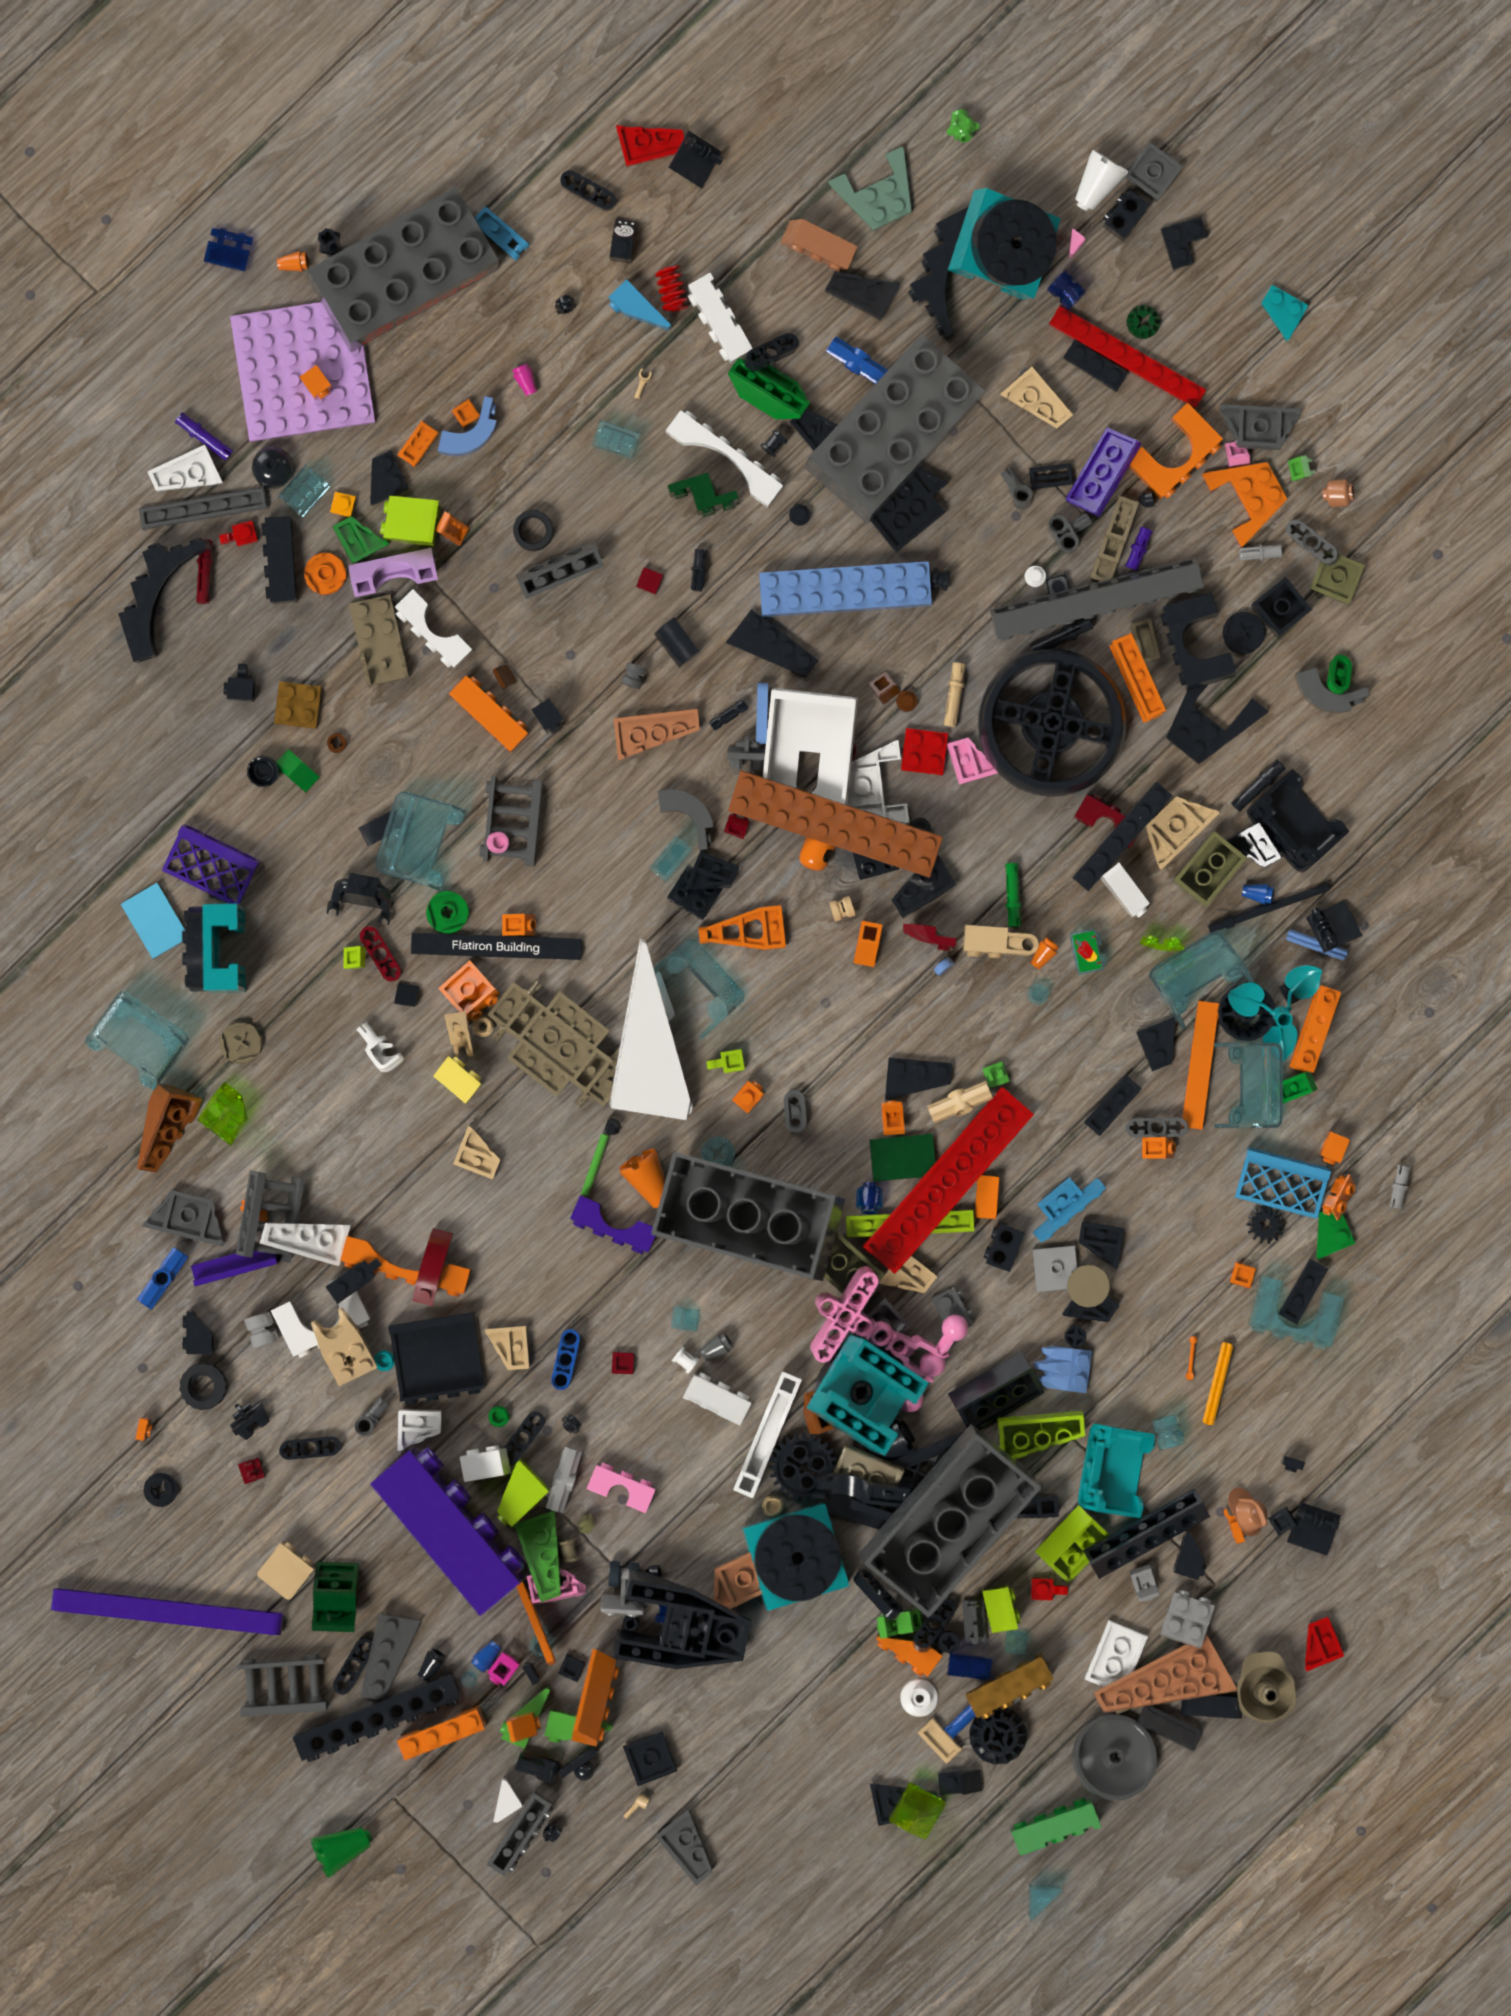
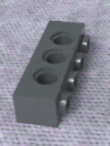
(559, 570)

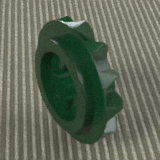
(1133, 322)

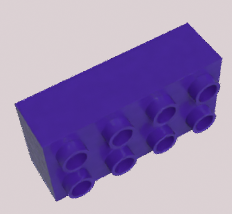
(448, 1531)

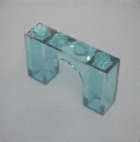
(1319, 1330)

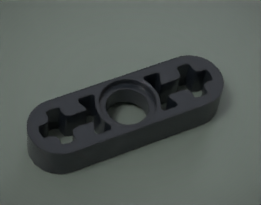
(571, 188)
(767, 359)
(536, 1428)
(293, 1443)
(877, 1594)
(934, 1634)
(340, 1676)

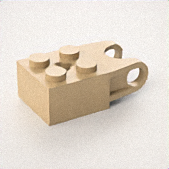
(995, 942)
(344, 1349)

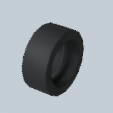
(528, 515)

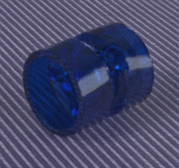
(1066, 289)

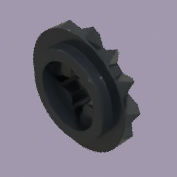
(165, 1498)

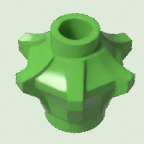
(962, 126)

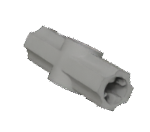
(563, 1479)

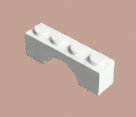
(414, 610)

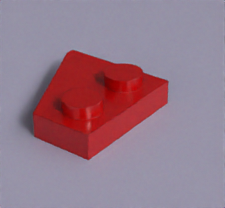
(1321, 1644)

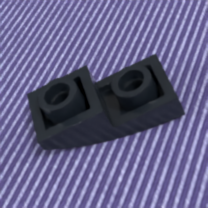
(374, 829)

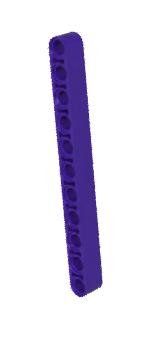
(167, 1611)

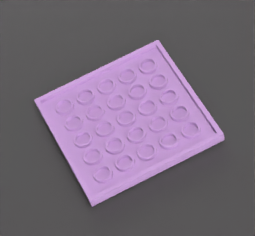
(280, 347)

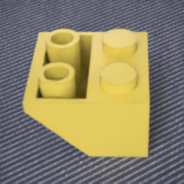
(457, 1079)

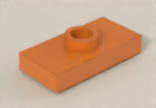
(418, 444)
(452, 528)

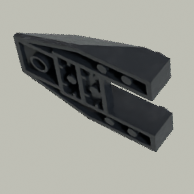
(693, 1630)

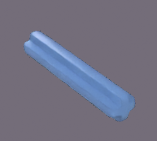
(1312, 943)

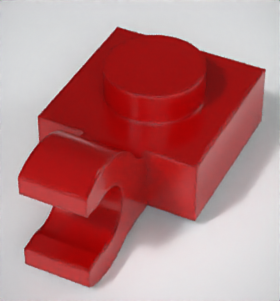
(242, 534)
(1044, 1589)

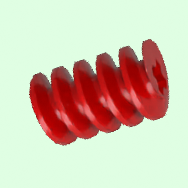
(670, 289)

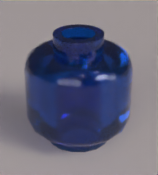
(869, 1198)

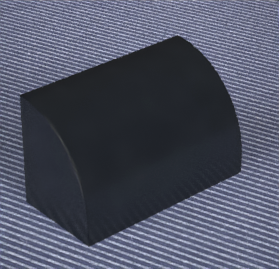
(676, 642)

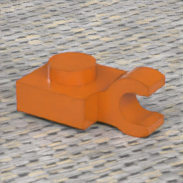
(1235, 1529)

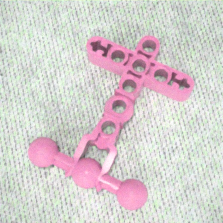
(931, 1362)

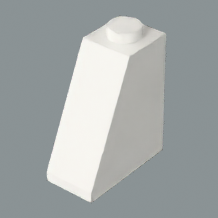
(1125, 891)

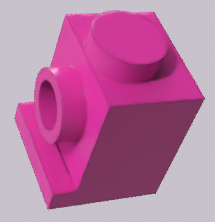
(511, 1665)

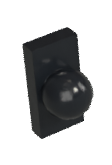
(580, 1765)

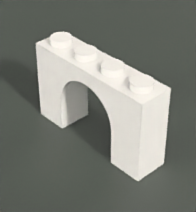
(301, 1338)

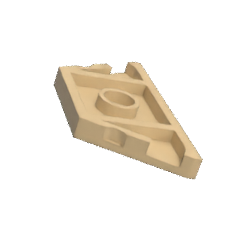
(1176, 828)

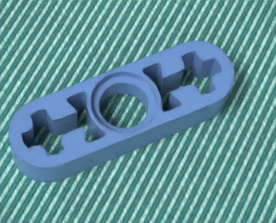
(762, 707)

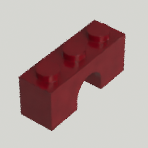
(1093, 809)

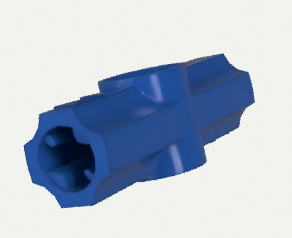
(856, 360)
(170, 1266)

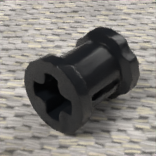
(774, 443)

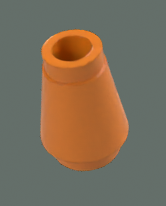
(294, 262)
(1046, 951)

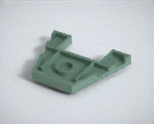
(882, 201)

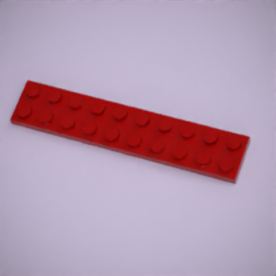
(948, 1180)

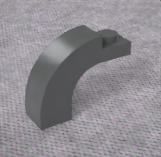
(1318, 696)
(683, 802)

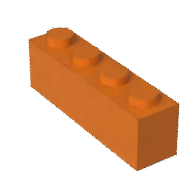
(488, 713)

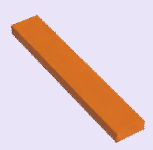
(1200, 1064)

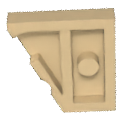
(911, 1277)
(511, 1346)

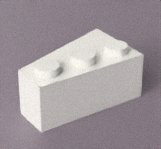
(717, 1398)

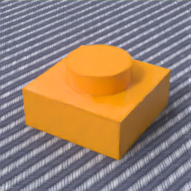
(343, 504)

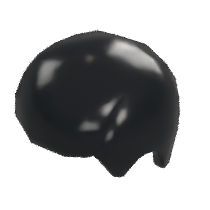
(262, 771)

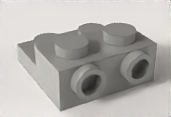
(1187, 1619)

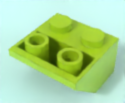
(1000, 1608)

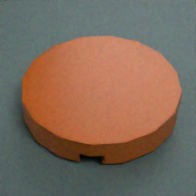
(325, 573)

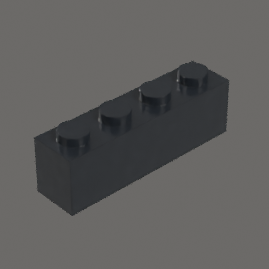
(280, 558)

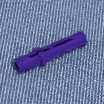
(197, 431)

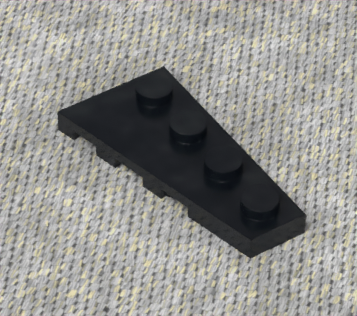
(767, 642)

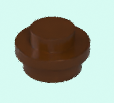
(906, 701)

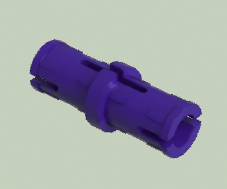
(1138, 548)

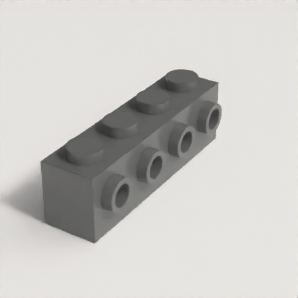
(519, 1833)

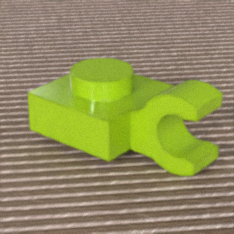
(730, 1061)

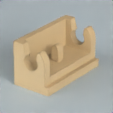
(459, 1032)

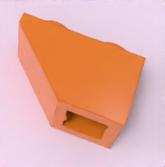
(867, 943)

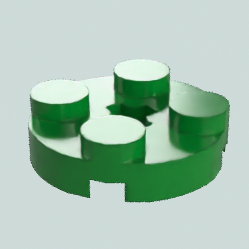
(453, 901)

